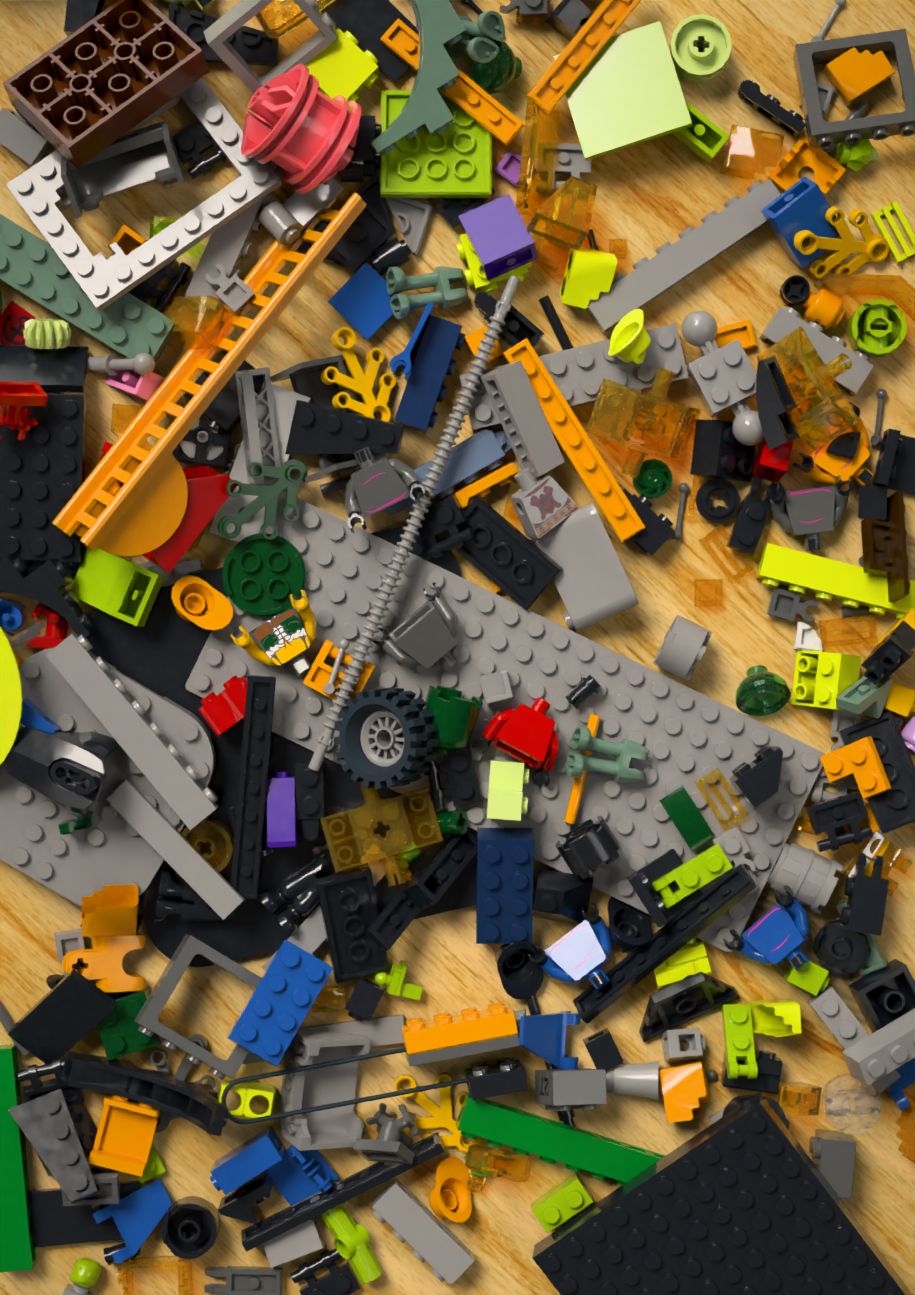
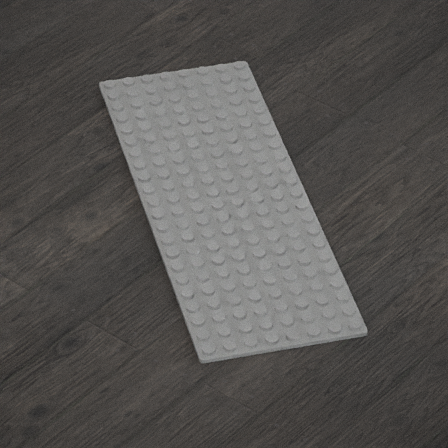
(543, 660)

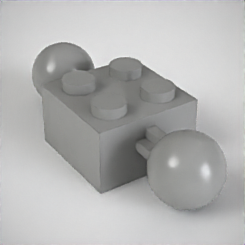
(723, 377)

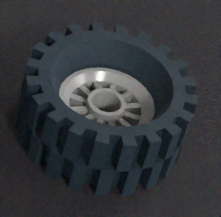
(366, 738)

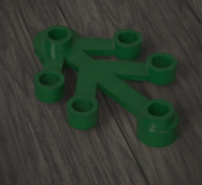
(266, 497)

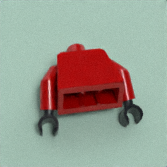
(526, 736)

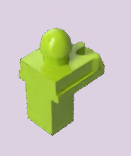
(395, 982)

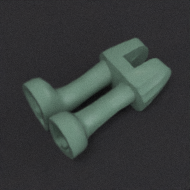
(480, 49)
(439, 280)
(619, 768)

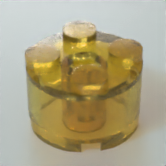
(220, 838)

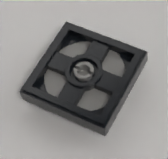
(204, 445)

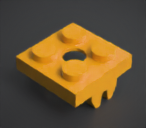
(825, 168)

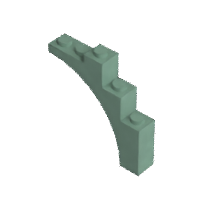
(425, 107)

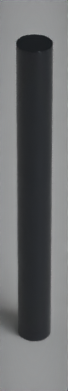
(555, 323)

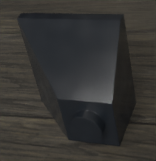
(561, 896)

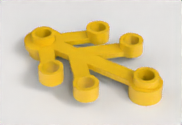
(844, 246)
(360, 383)
(440, 1116)

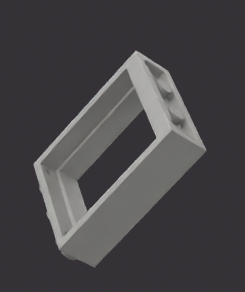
(242, 13)

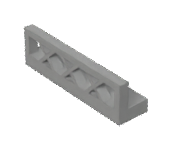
(251, 425)

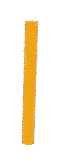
(579, 782)

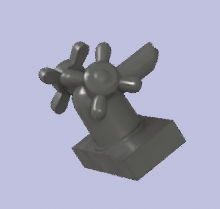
(391, 1140)
(108, 1188)

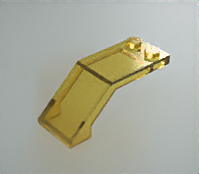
(892, 285)

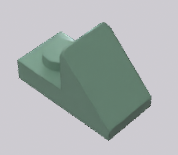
(865, 697)

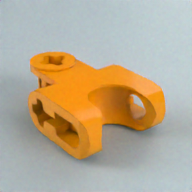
(104, 963)

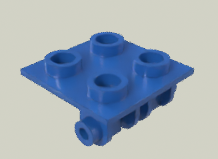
(301, 1174)

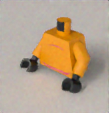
(825, 467)

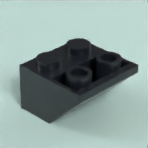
(719, 453)
(760, 777)

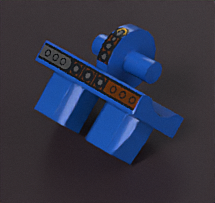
(11, 614)

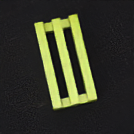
(905, 226)

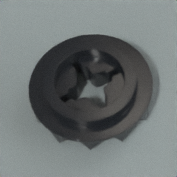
(730, 498)

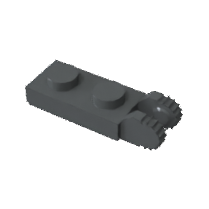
(246, 1280)

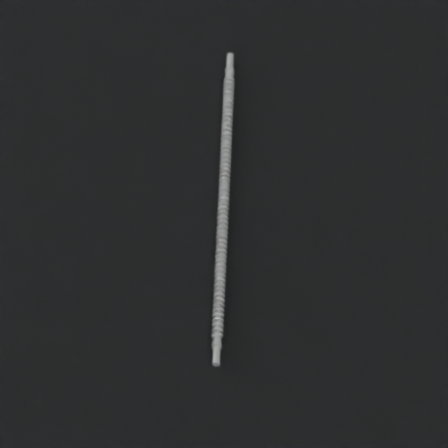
(502, 308)

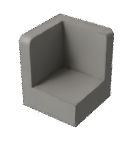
(496, 686)

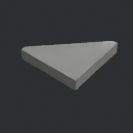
(411, 218)

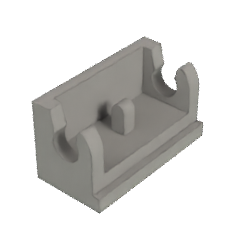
(22, 137)
(294, 1243)

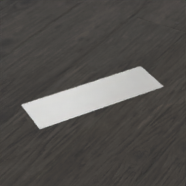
(284, 407)

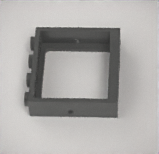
(852, 131)
(149, 1013)

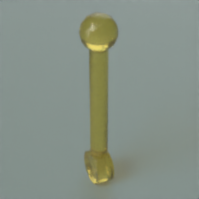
(690, 515)

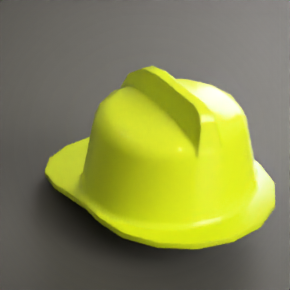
(630, 338)

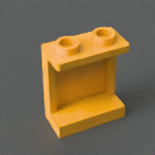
(125, 1135)

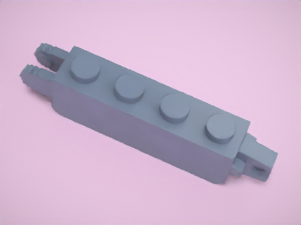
(467, 459)

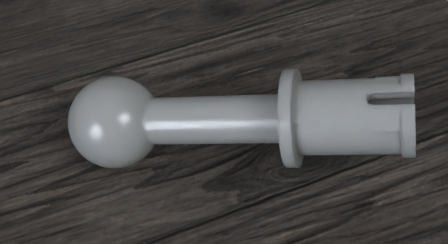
(112, 364)

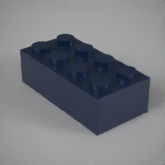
(504, 885)

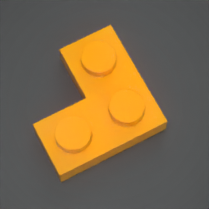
(862, 761)

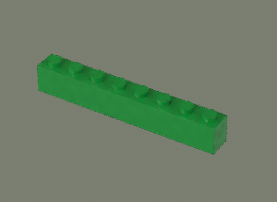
(553, 1140)
(15, 1217)

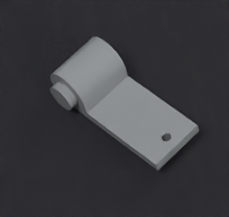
(292, 217)

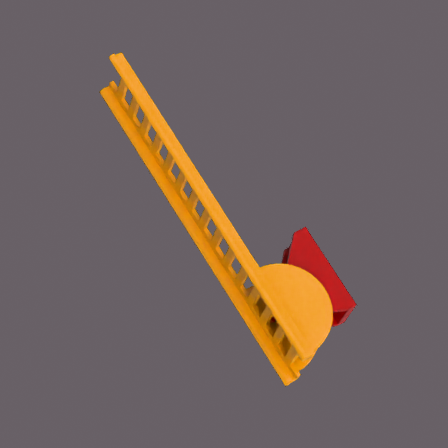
(138, 492)

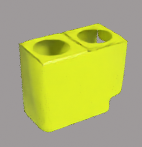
(586, 276)
(776, 1017)
(254, 1088)

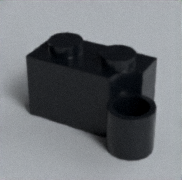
(363, 160)

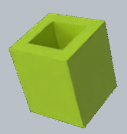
(810, 977)

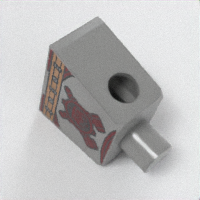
(540, 503)

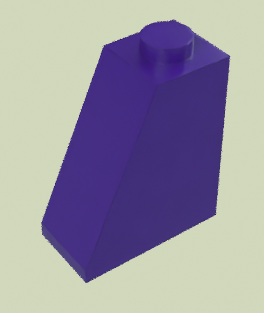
(281, 811)

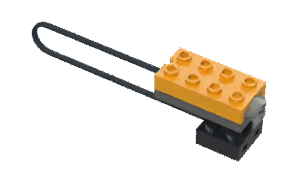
(437, 1041)

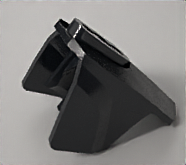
(45, 758)

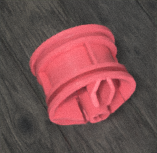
(300, 129)

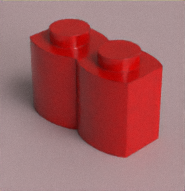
(227, 707)

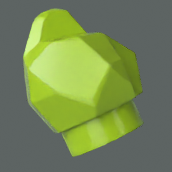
(856, 155)

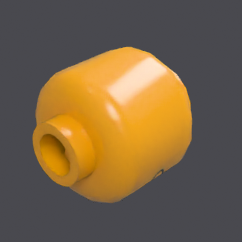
(824, 308)

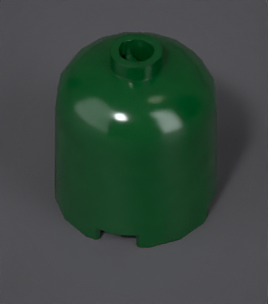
(454, 717)

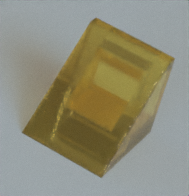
(618, 247)

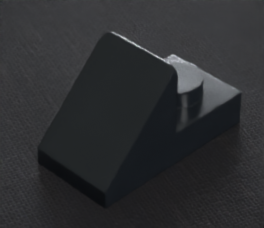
(243, 1202)

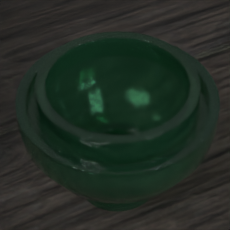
(499, 72)
(761, 692)

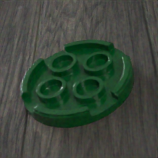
(263, 574)

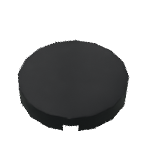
(840, 949)

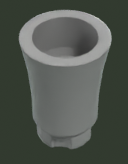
(634, 1080)

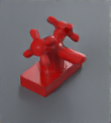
(12, 402)
(55, 630)

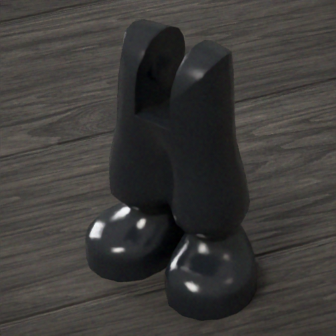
(300, 890)

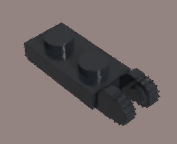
(771, 109)
(750, 520)

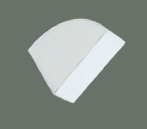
(806, 638)

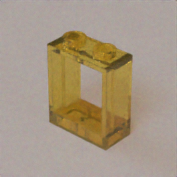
(184, 1267)

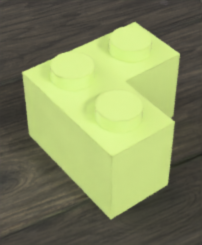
(505, 790)

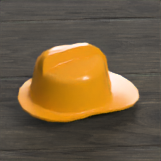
(201, 603)
(450, 1195)

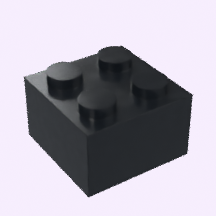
(885, 994)

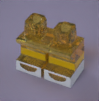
(891, 855)

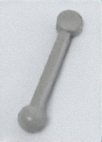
(839, 3)
(329, 687)

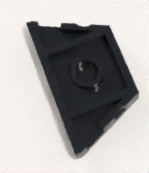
(365, 234)
(684, 1002)

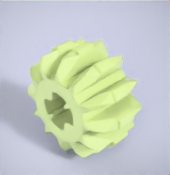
(47, 333)

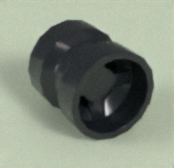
(798, 288)

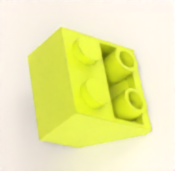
(823, 677)

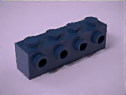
(428, 374)

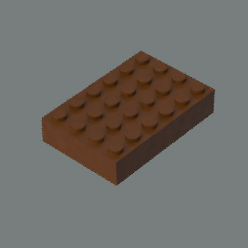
(106, 78)

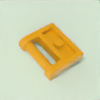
(320, 672)

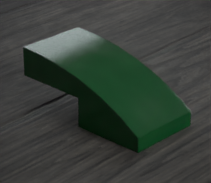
(687, 818)

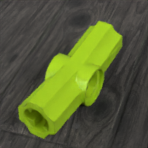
(352, 1243)

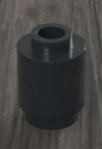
(390, 255)

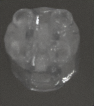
(851, 1104)

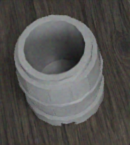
(807, 875)

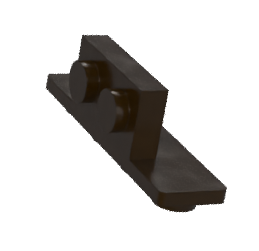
(886, 548)

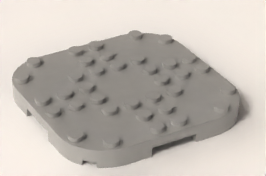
(111, 848)

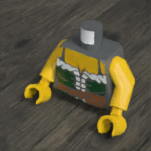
(283, 637)

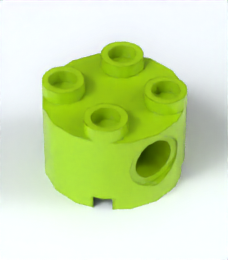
(876, 328)

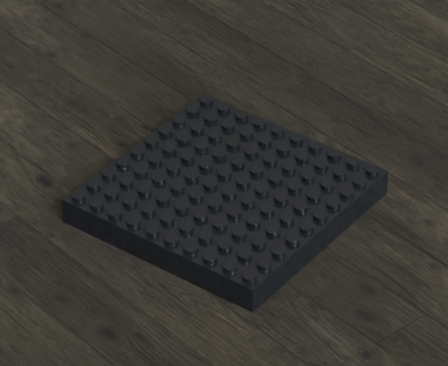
(721, 1217)

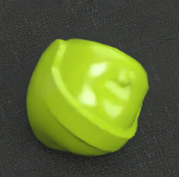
(85, 1272)

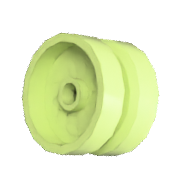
(707, 34)

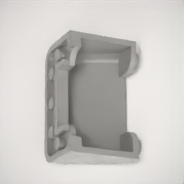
(591, 572)
(322, 1086)

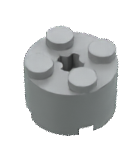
(682, 647)

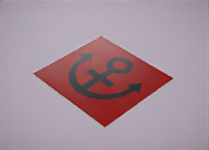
(12, 325)

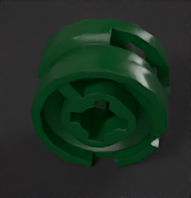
(653, 479)

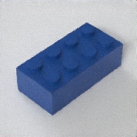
(280, 1003)

